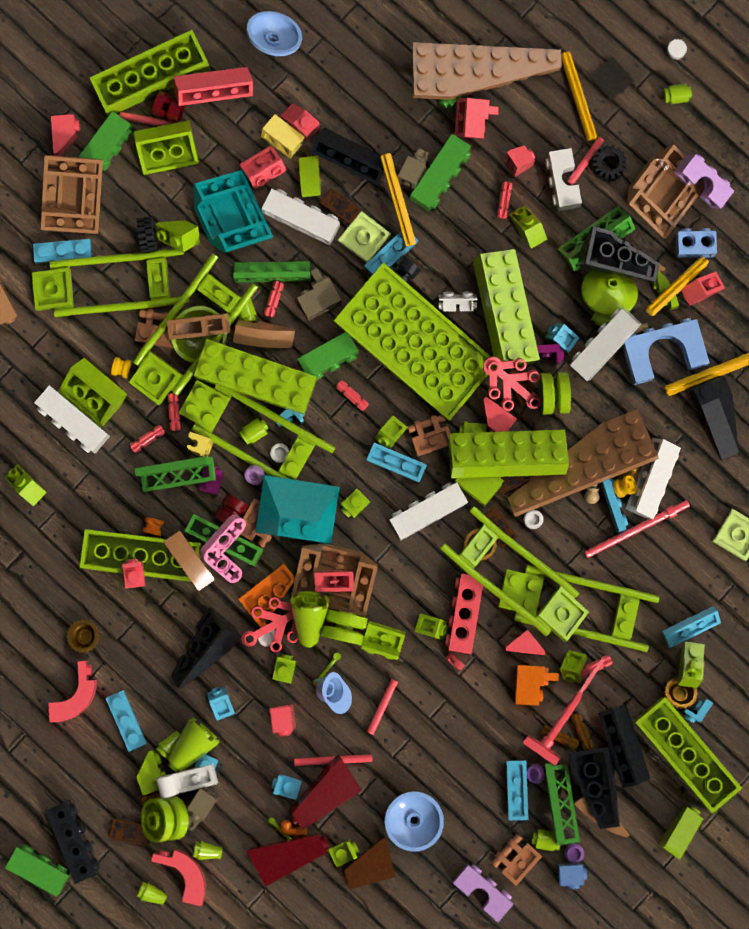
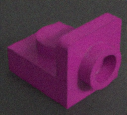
(547, 351)
(212, 486)

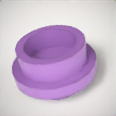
(536, 773)
(574, 853)

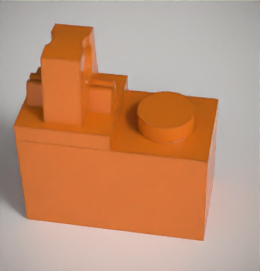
(528, 684)

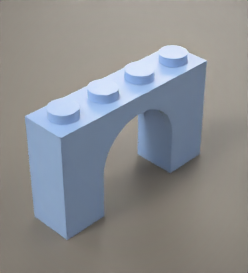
(685, 334)

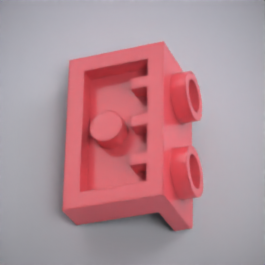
(263, 167)

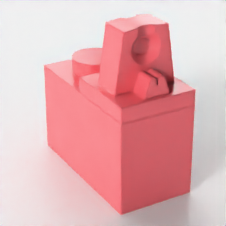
(471, 117)

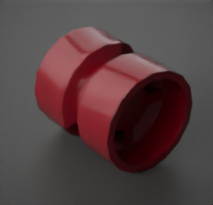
(173, 112)
(230, 507)

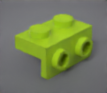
(383, 640)

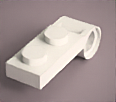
(186, 780)

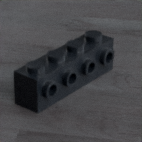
(349, 155)
(624, 746)
(72, 841)

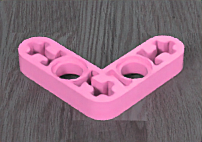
(218, 549)

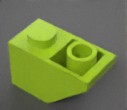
(528, 226)
(178, 234)
(25, 485)
(150, 772)

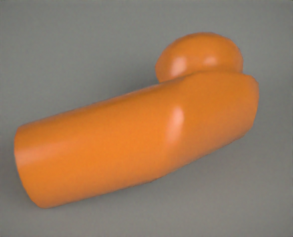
(286, 828)

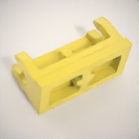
(282, 136)
(202, 445)

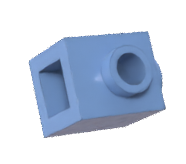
(571, 875)

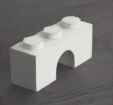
(565, 196)

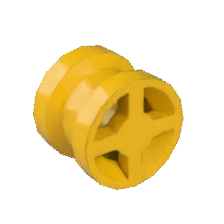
(121, 367)
(625, 486)

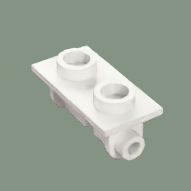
(450, 300)

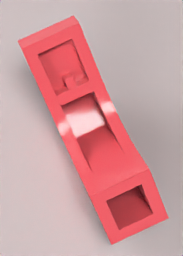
(80, 701)
(193, 874)

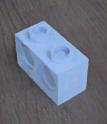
(696, 249)

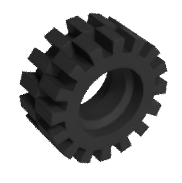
(609, 152)
(146, 234)

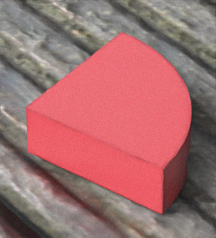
(455, 661)

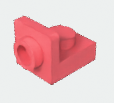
(133, 574)

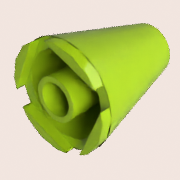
(309, 616)
(191, 745)

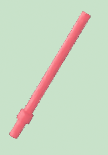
(669, 512)

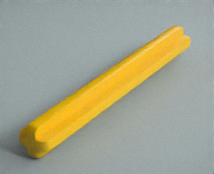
(578, 96)
(398, 200)
(677, 286)
(707, 375)

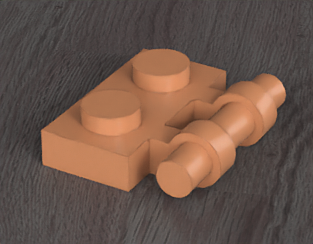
(145, 331)
(430, 441)
(251, 520)
(520, 864)

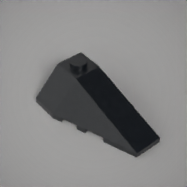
(612, 255)

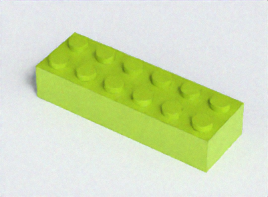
(149, 73)
(505, 306)
(255, 377)
(508, 453)
(110, 550)
(687, 754)

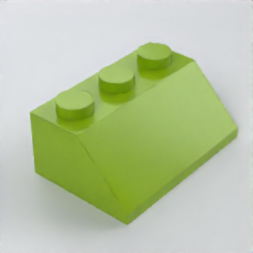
(166, 147)
(92, 392)

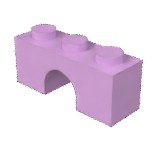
(716, 189)
(471, 879)

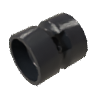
(407, 268)

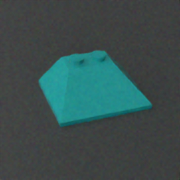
(229, 212)
(297, 509)

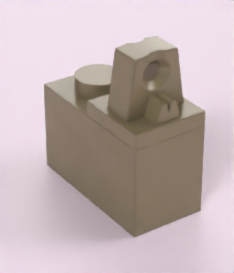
(413, 170)
(321, 298)
(200, 807)

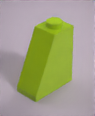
(681, 831)

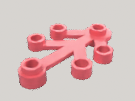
(510, 380)
(278, 622)

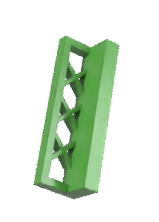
(620, 226)
(272, 271)
(172, 467)
(554, 804)

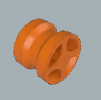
(153, 526)

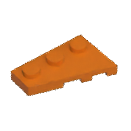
(273, 585)

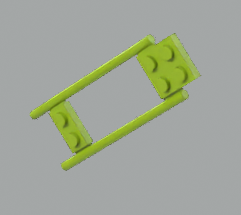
(54, 287)
(155, 376)
(206, 406)
(527, 588)
(560, 613)

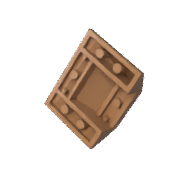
(71, 194)
(660, 194)
(331, 557)

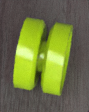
(555, 393)
(344, 627)
(164, 819)

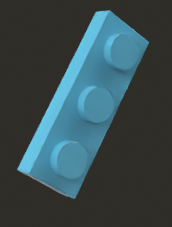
(61, 250)
(389, 254)
(396, 462)
(614, 504)
(691, 627)
(126, 720)
(517, 790)

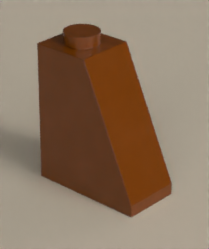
(370, 866)

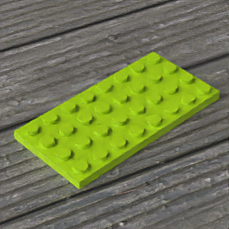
(414, 341)

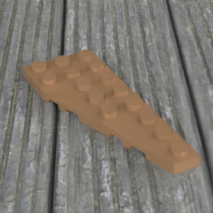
(457, 70)
(600, 455)

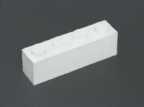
(301, 217)
(606, 343)
(72, 419)
(653, 480)
(428, 511)

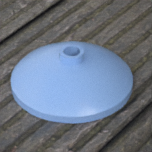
(274, 33)
(418, 835)

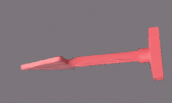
(546, 743)

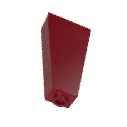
(326, 793)
(286, 856)

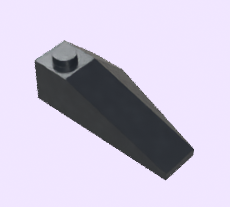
(717, 411)
(210, 643)
(597, 783)

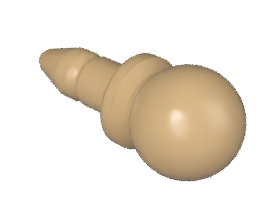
(592, 495)

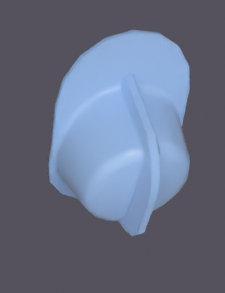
(334, 692)

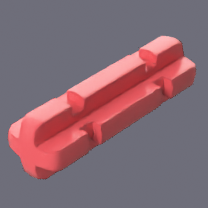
(504, 200)
(273, 299)
(352, 395)
(174, 415)
(147, 439)
(590, 667)

